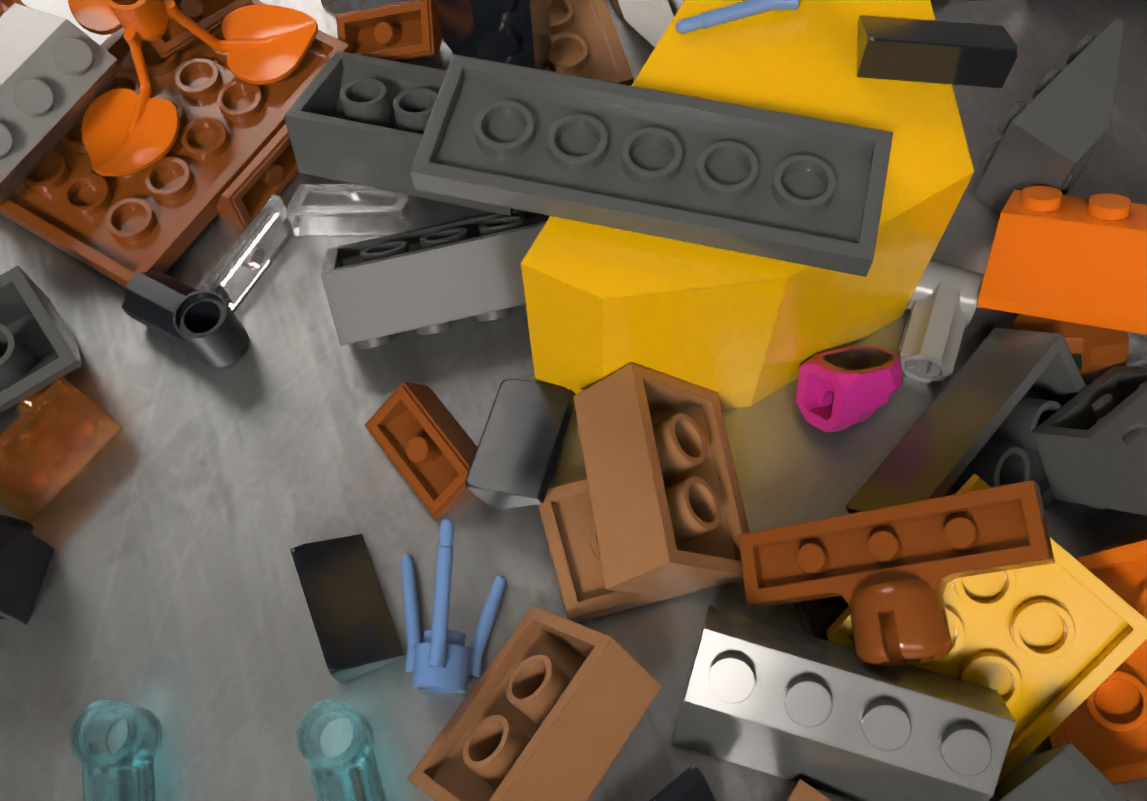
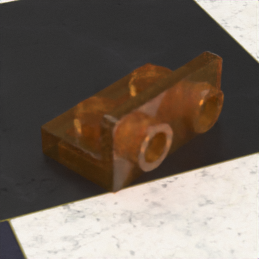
(50, 447)

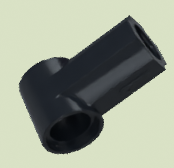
(187, 316)

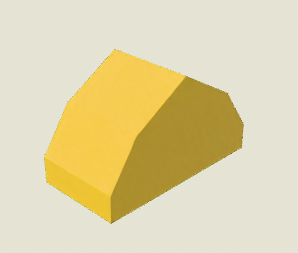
(733, 316)

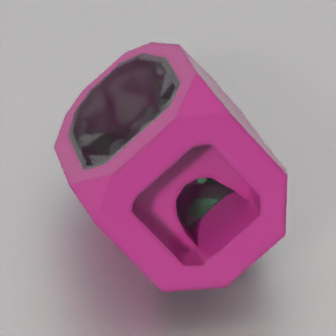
(847, 385)

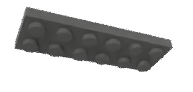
(656, 163)

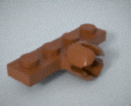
(897, 563)

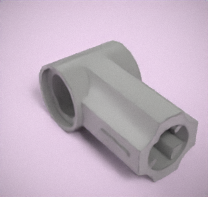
(937, 320)

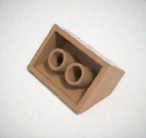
(660, 483)
(540, 718)

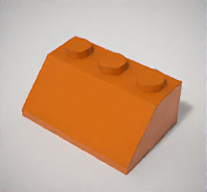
(1070, 259)

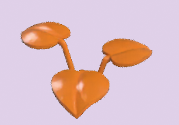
(136, 131)

